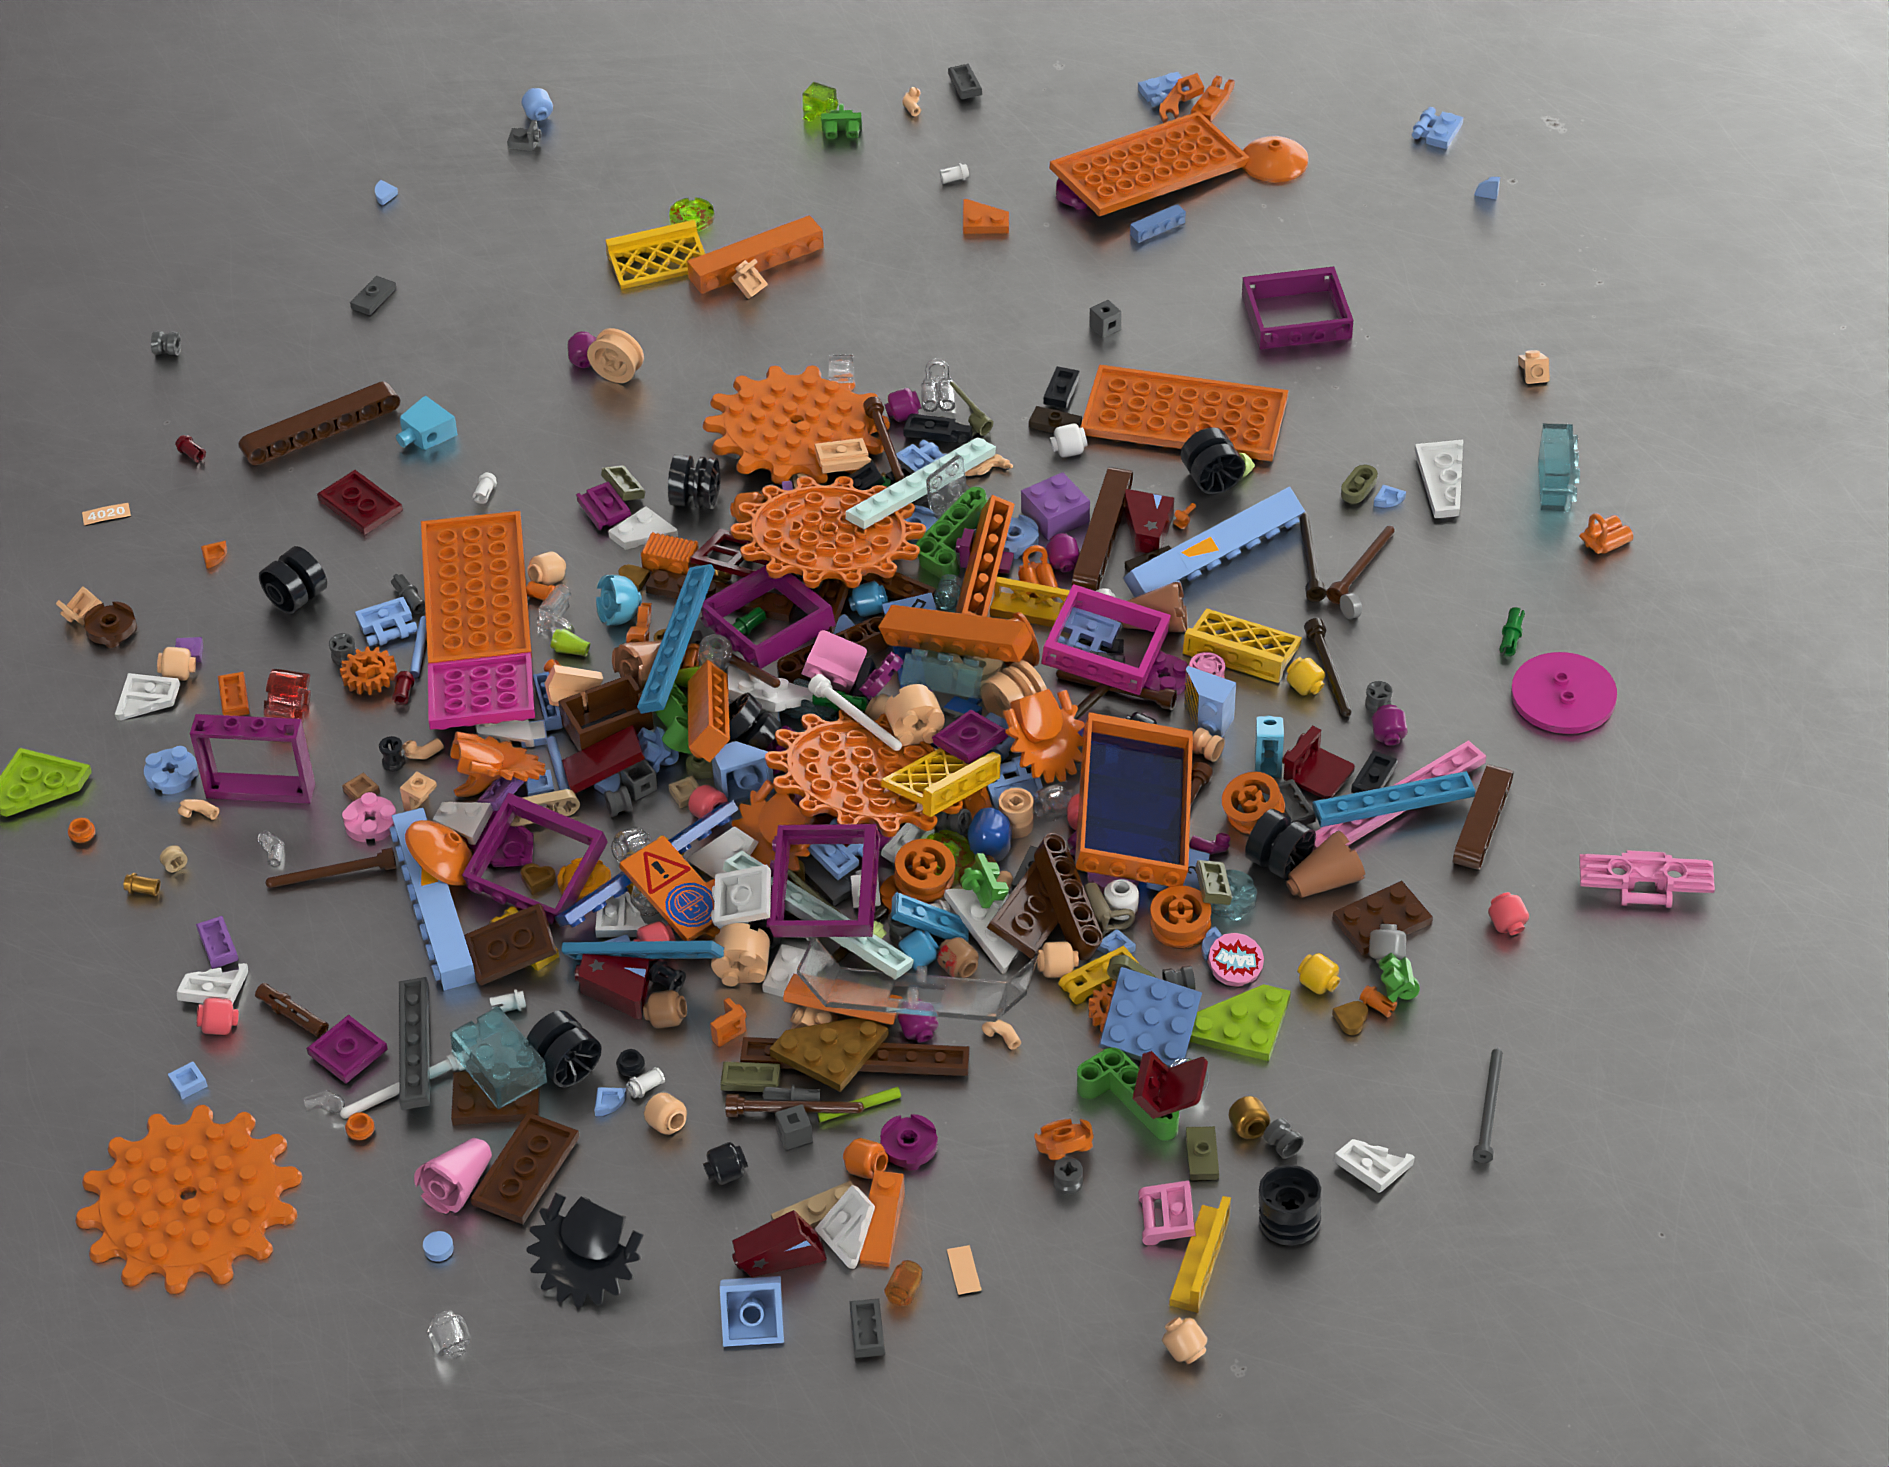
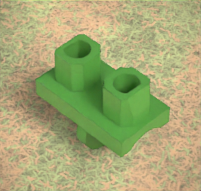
(841, 121)
(982, 880)
(1398, 978)

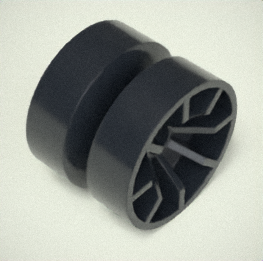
(1212, 460)
(293, 580)
(748, 725)
(1279, 843)
(565, 1047)

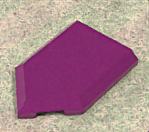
(514, 849)

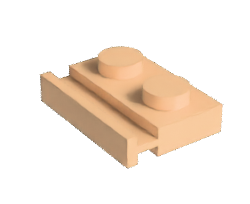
(842, 455)

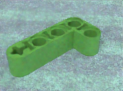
(940, 539)
(676, 720)
(1117, 1072)

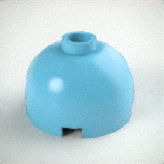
(618, 600)

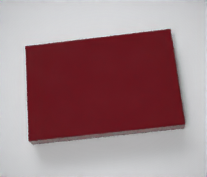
(360, 502)
(603, 759)

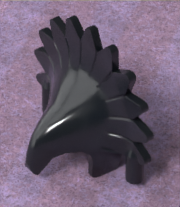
(582, 1250)

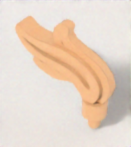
(995, 461)

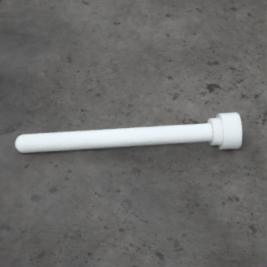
(822, 687)
(393, 1090)

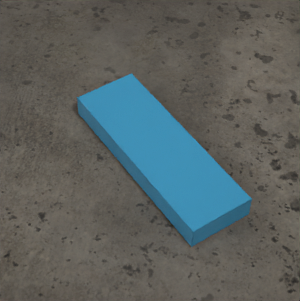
(927, 917)

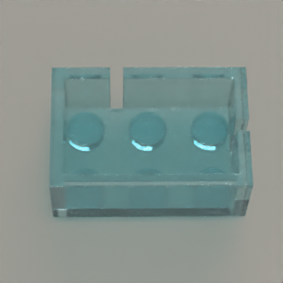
(1557, 467)
(942, 673)
(498, 1057)

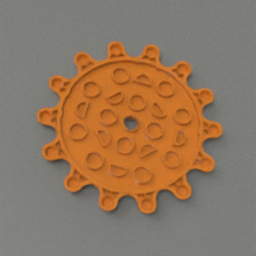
(763, 416)
(809, 536)
(832, 771)
(176, 1237)

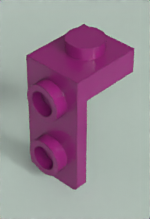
(964, 547)

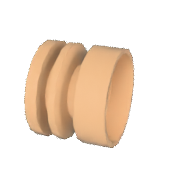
(1009, 685)

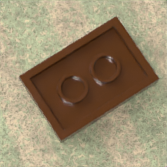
(1388, 906)
(510, 944)
(473, 1106)

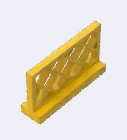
(653, 241)
(1241, 655)
(949, 786)

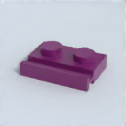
(603, 505)

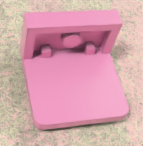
(836, 660)

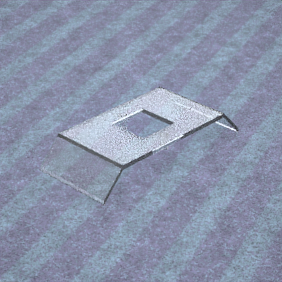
(872, 989)

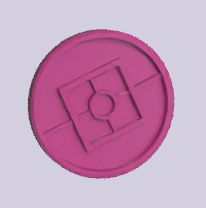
(1564, 692)

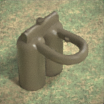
(1103, 912)

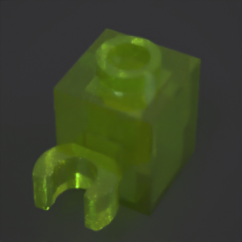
(818, 100)

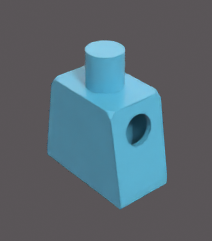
(426, 425)
(1269, 737)

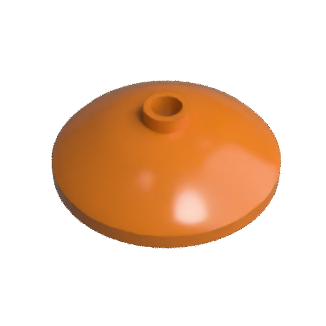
(1275, 159)
(438, 851)

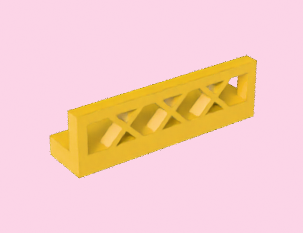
(1036, 610)
(1200, 1256)

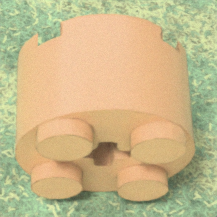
(914, 715)
(744, 954)

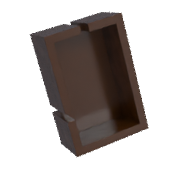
(601, 702)

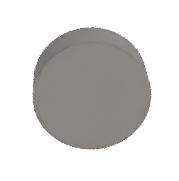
(1350, 605)

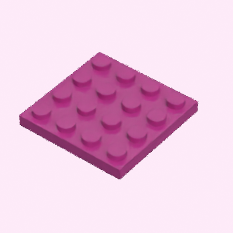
(480, 691)

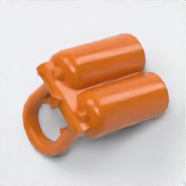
(1605, 534)
(1037, 573)

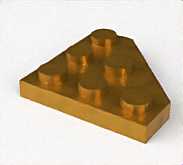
(830, 1050)

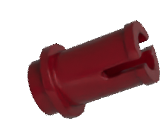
(186, 445)
(404, 681)

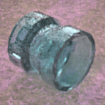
(948, 592)

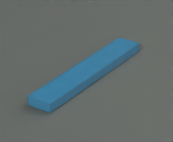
(1393, 799)
(645, 949)

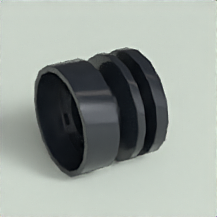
(689, 481)
(1290, 1205)

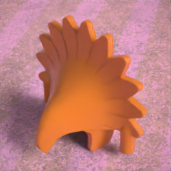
(1045, 734)
(490, 760)
(762, 821)

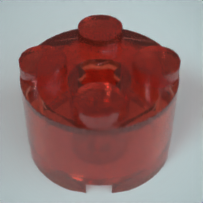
(287, 694)

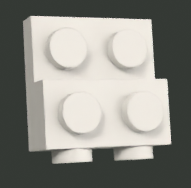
(741, 896)

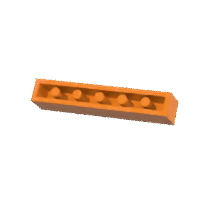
(768, 248)
(985, 557)
(955, 633)
(708, 711)

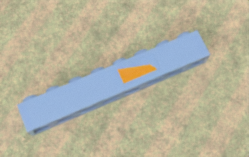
(1217, 543)
(436, 910)

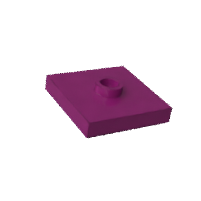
(969, 737)
(347, 1048)

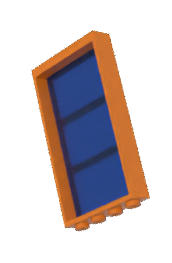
(1134, 800)

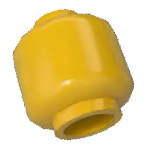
(1305, 676)
(1319, 973)

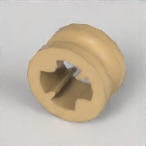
(173, 858)

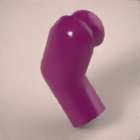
(1212, 847)

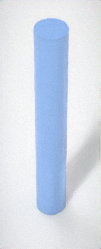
(419, 648)
(557, 763)

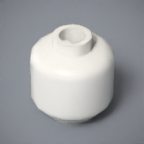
(1068, 440)
(1122, 895)

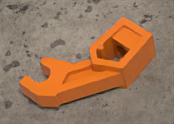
(1172, 100)
(641, 631)

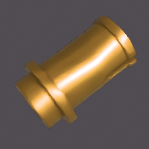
(139, 884)

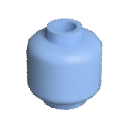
(537, 103)

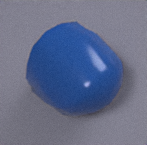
(990, 834)

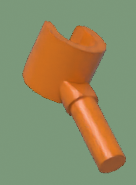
(1182, 518)

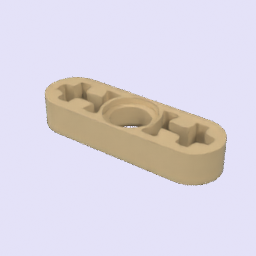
(555, 801)

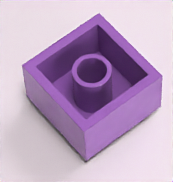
(1055, 505)

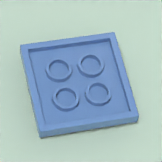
(1150, 1017)

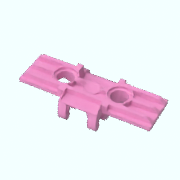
(1646, 867)

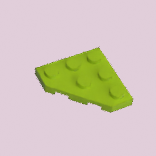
(38, 779)
(1243, 1023)

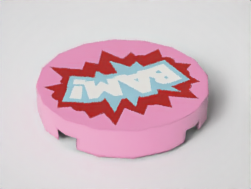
(1235, 959)

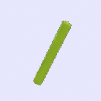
(867, 1101)

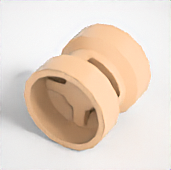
(1207, 744)

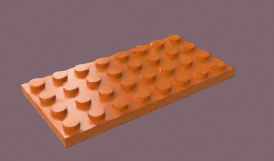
(1149, 163)
(1172, 408)
(475, 587)

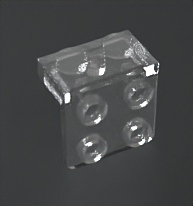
(946, 485)

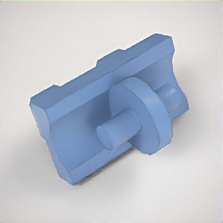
(655, 750)

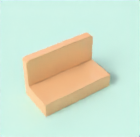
(570, 681)

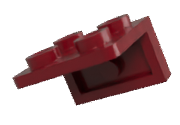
(1315, 767)
(1166, 1089)

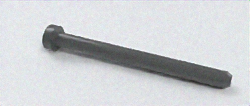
(1483, 1152)

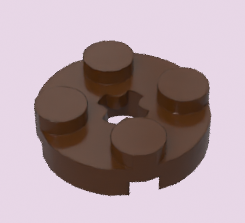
(111, 634)

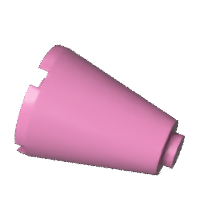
(453, 1175)

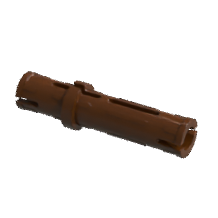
(269, 995)

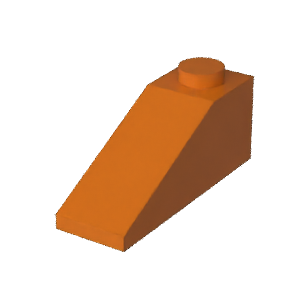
(887, 1196)

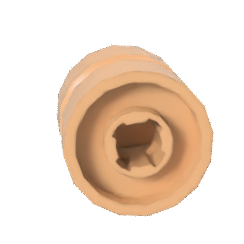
(1018, 807)

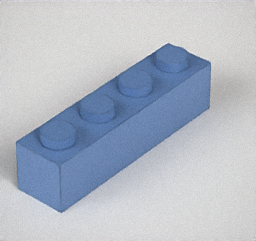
(1157, 223)
(550, 713)

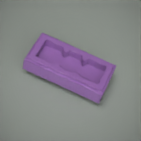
(498, 791)
(217, 942)

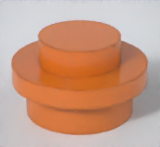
(81, 830)
(359, 1126)

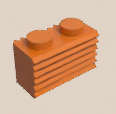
(668, 553)

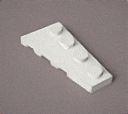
(1441, 473)

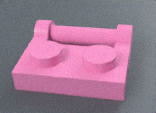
(1176, 1209)

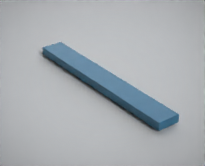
(676, 639)

